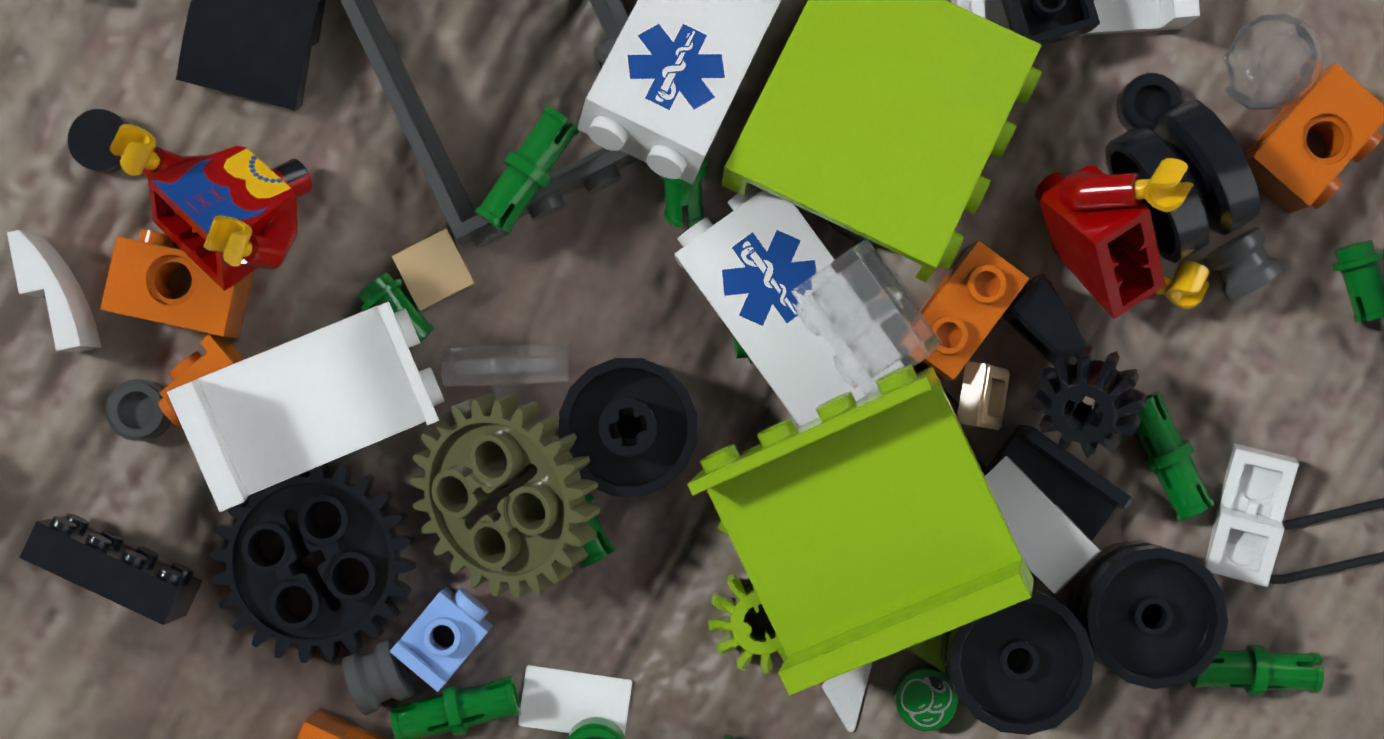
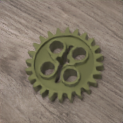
(466, 469)

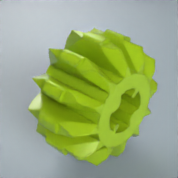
(741, 628)

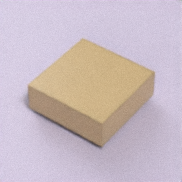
(434, 270)
(983, 395)

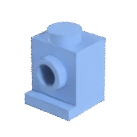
(427, 657)

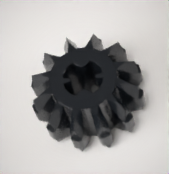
(1110, 414)

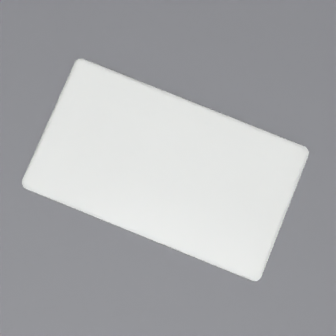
(563, 698)

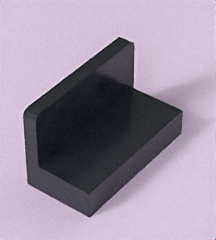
(1063, 478)

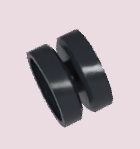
(1223, 183)
(648, 392)
(1157, 647)
(1041, 687)

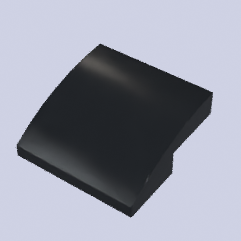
(251, 47)

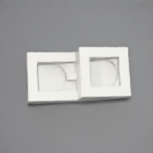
(45, 274)
(1250, 514)
(1045, 535)

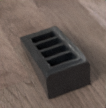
(1044, 320)

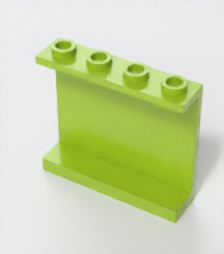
(887, 120)
(866, 527)

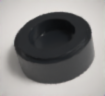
(1144, 99)
(92, 137)

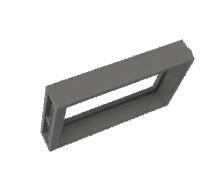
(592, 171)

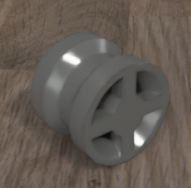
(1244, 264)
(376, 677)

